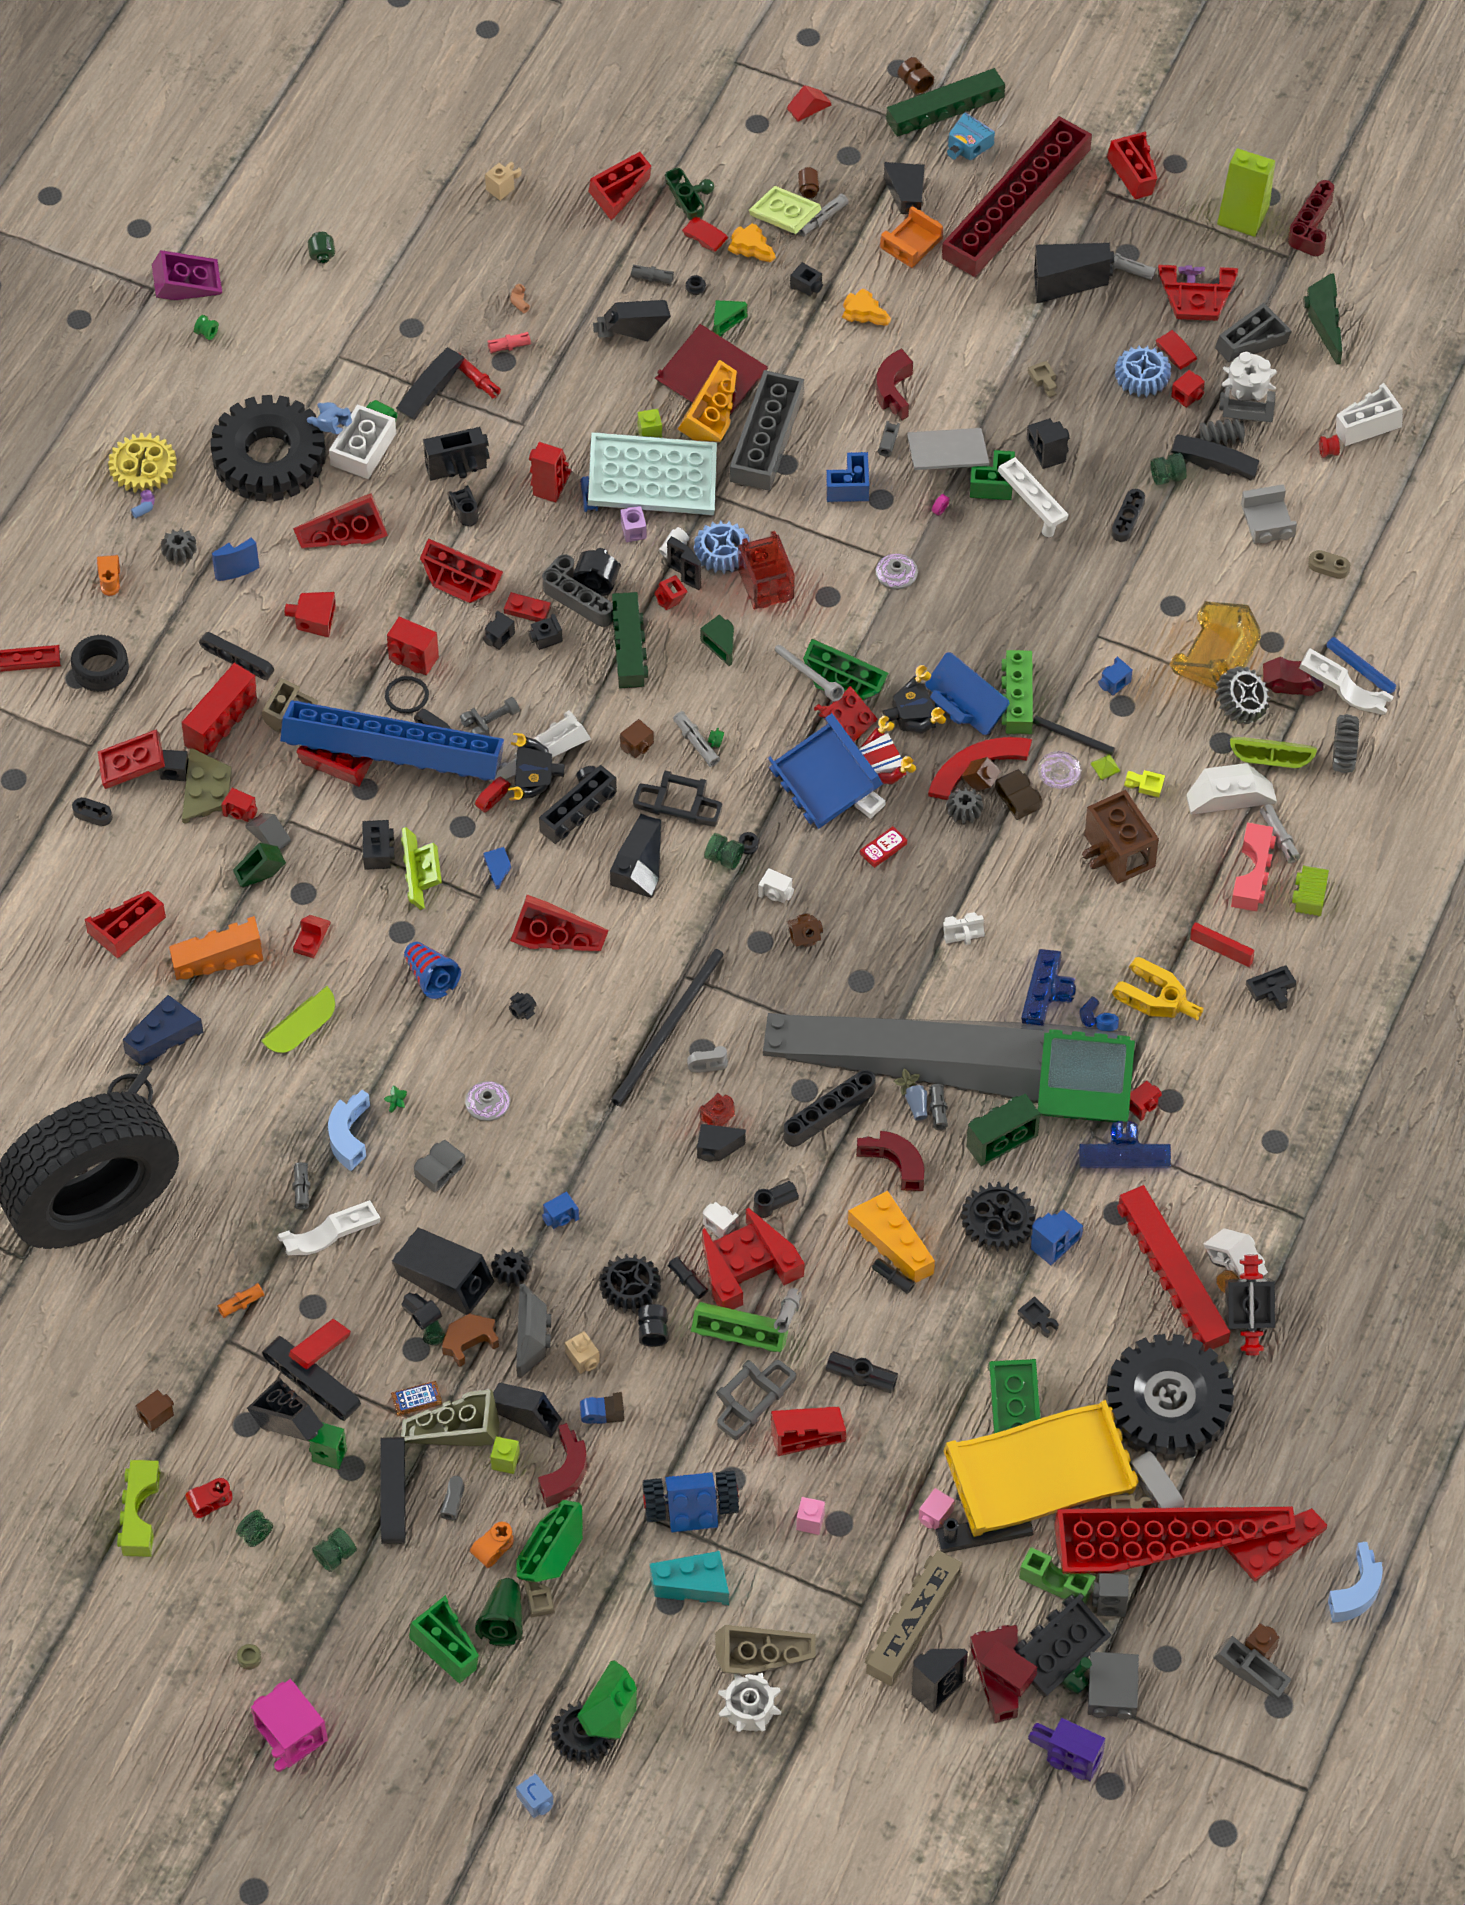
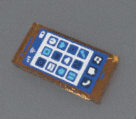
(416, 1398)

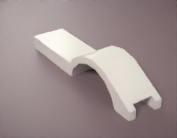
(1338, 678)
(330, 1230)

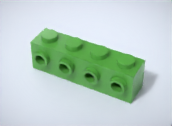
(1019, 691)
(738, 1327)

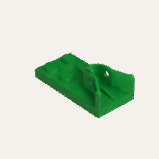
(1013, 1393)

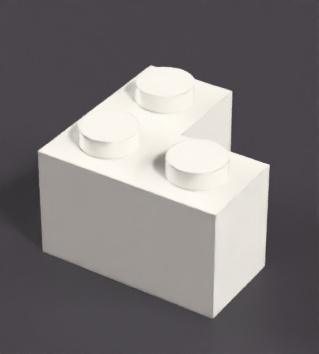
(1229, 1247)

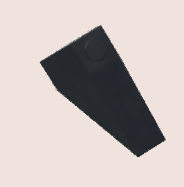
(639, 858)

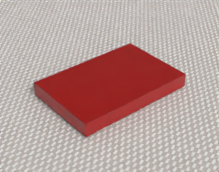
(131, 759)

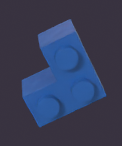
(851, 483)
(1055, 1235)

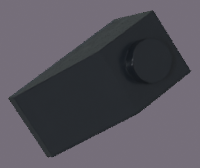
(719, 1142)

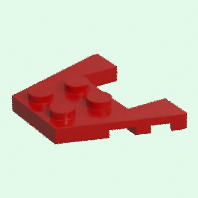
(1197, 300)

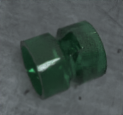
(1175, 467)
(725, 851)
(336, 1547)

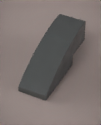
(1252, 1667)

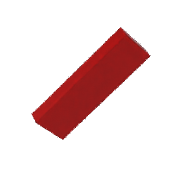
(30, 658)
(1222, 944)
(319, 1343)

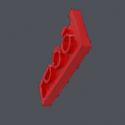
(1267, 1552)

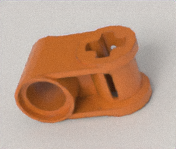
(108, 574)
(490, 1546)

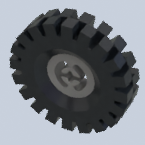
(1189, 1377)

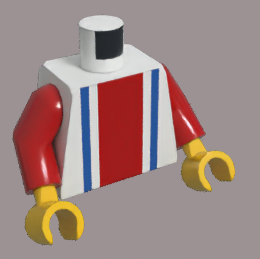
(883, 755)

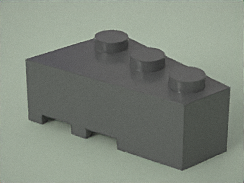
(1253, 334)

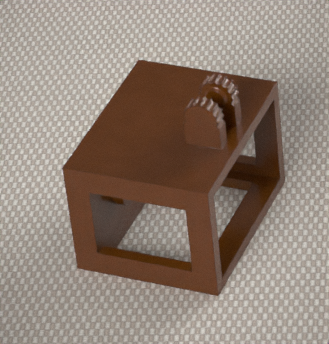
(1117, 832)

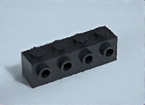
(578, 804)

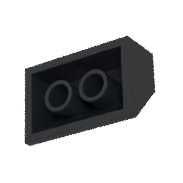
(938, 1675)

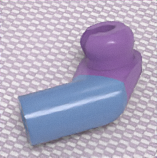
(146, 504)

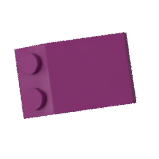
(185, 276)

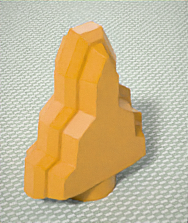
(751, 243)
(864, 309)

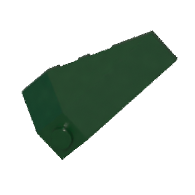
(1324, 314)

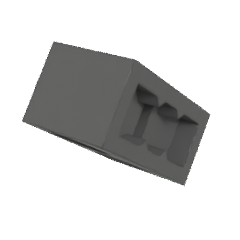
(1111, 1595)

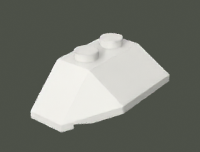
(1229, 789)

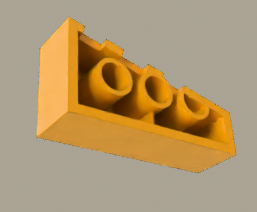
(890, 1231)

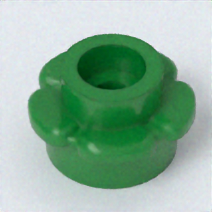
(716, 738)

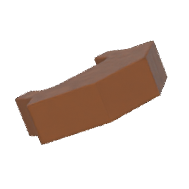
(467, 1333)

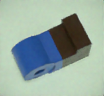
(602, 1409)

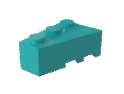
(691, 1577)

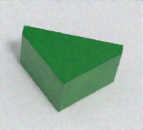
(728, 315)

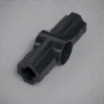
(849, 1367)

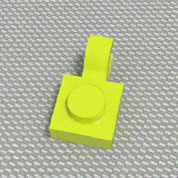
(1148, 783)

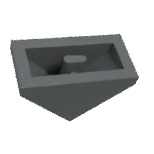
(269, 830)

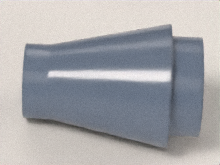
(917, 1100)

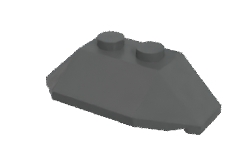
(532, 1331)

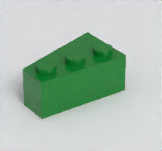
(444, 1640)

